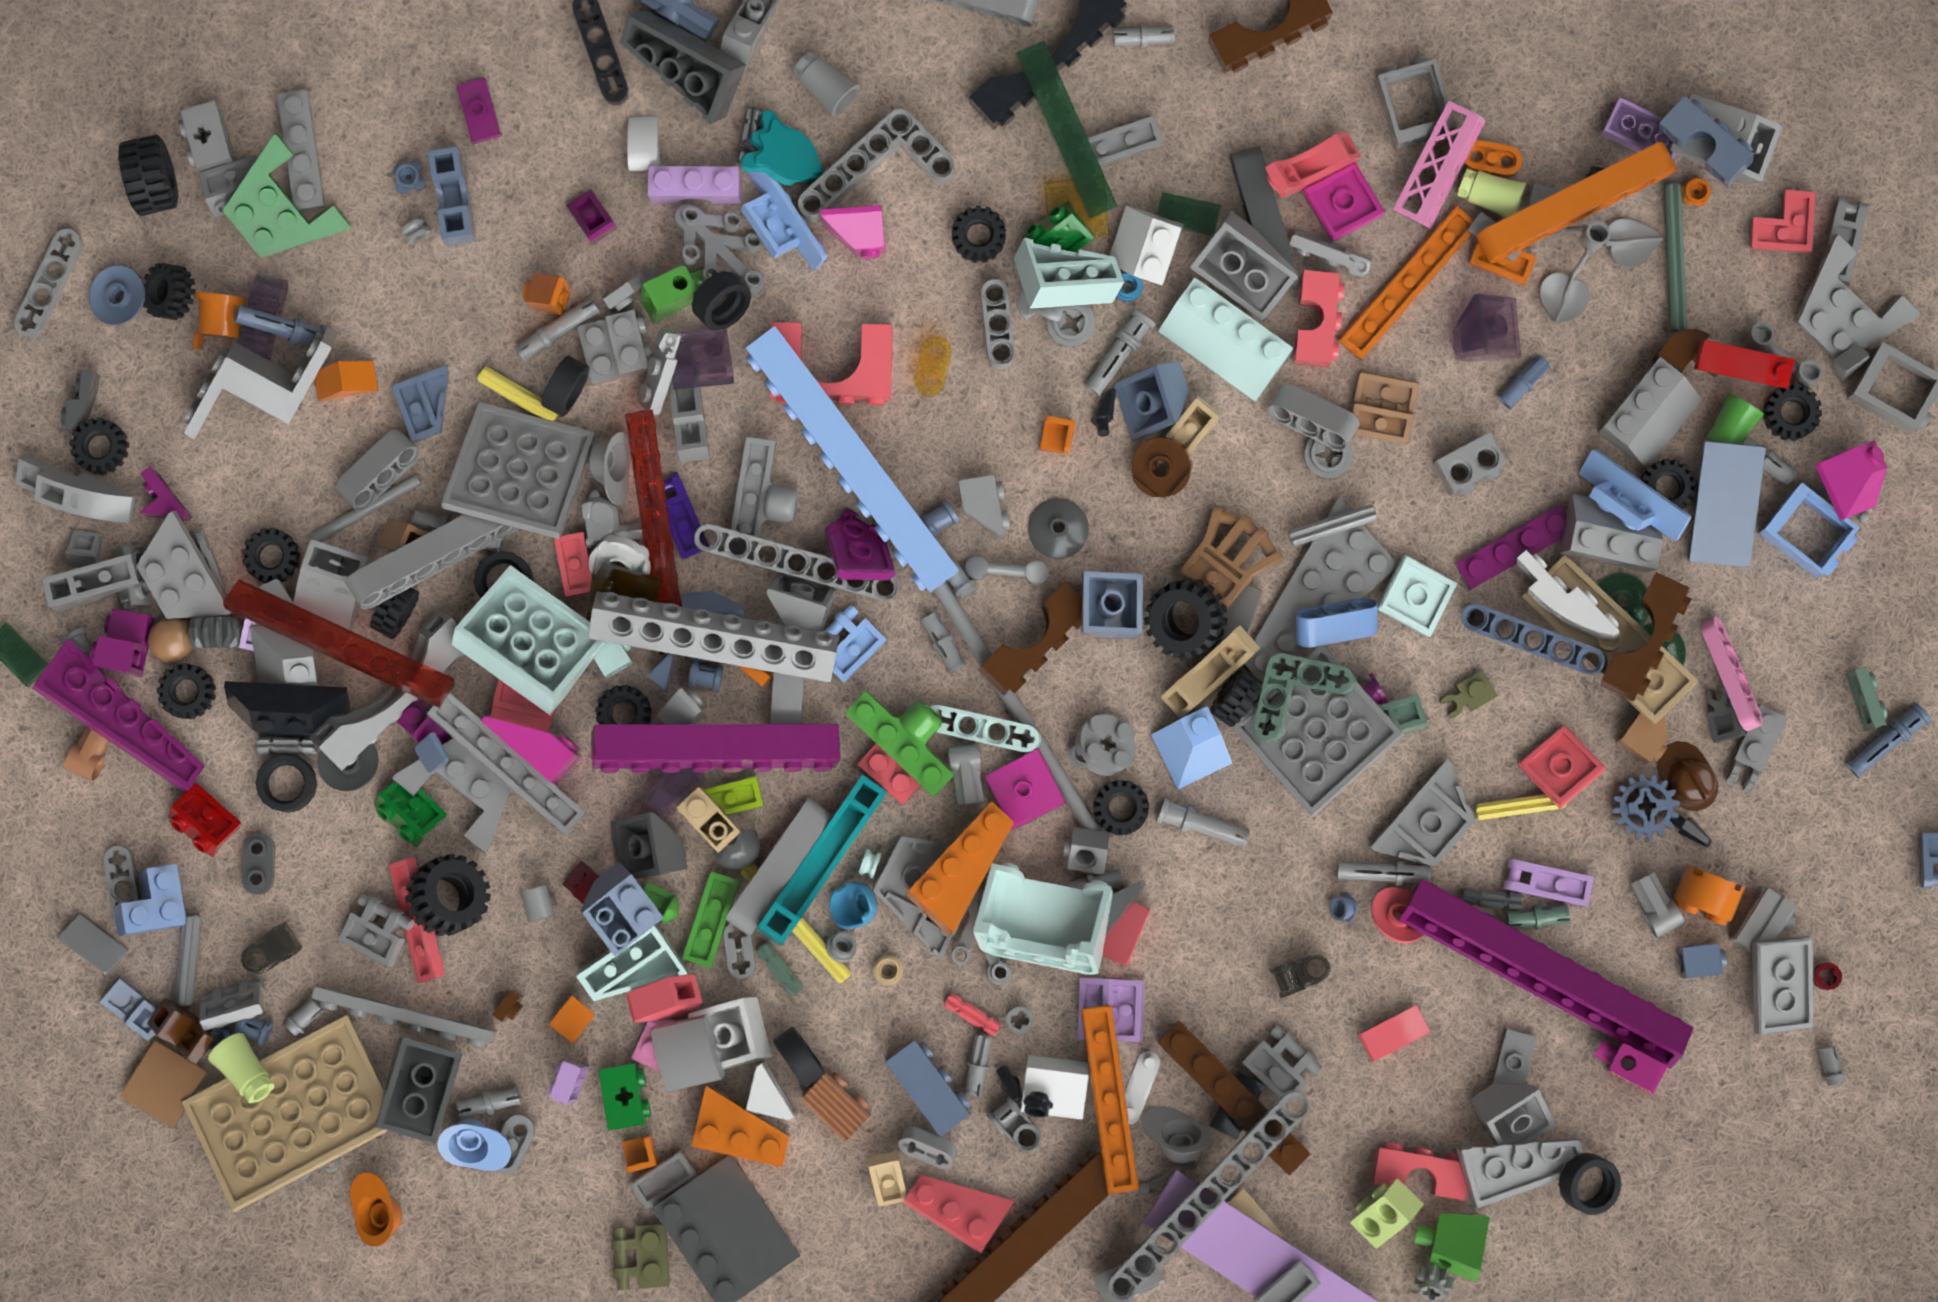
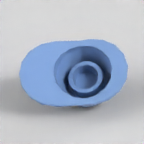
(474, 1146)

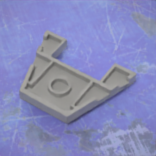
(1837, 316)
(472, 781)
(903, 868)

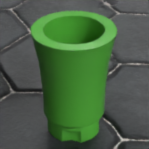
(1734, 421)

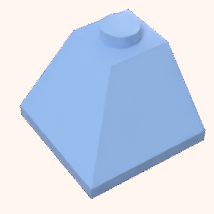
(1192, 747)

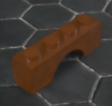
(1237, 45)
(1009, 665)
(1628, 671)

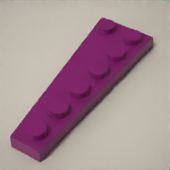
(103, 707)

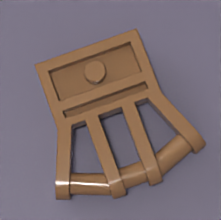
(1218, 570)

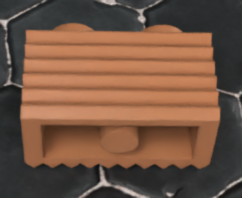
(837, 1106)

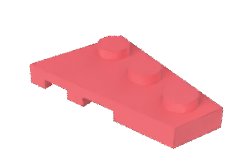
(959, 1210)

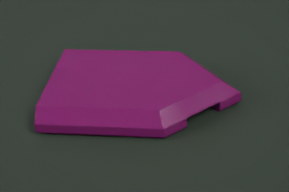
(858, 549)

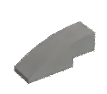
(689, 424)

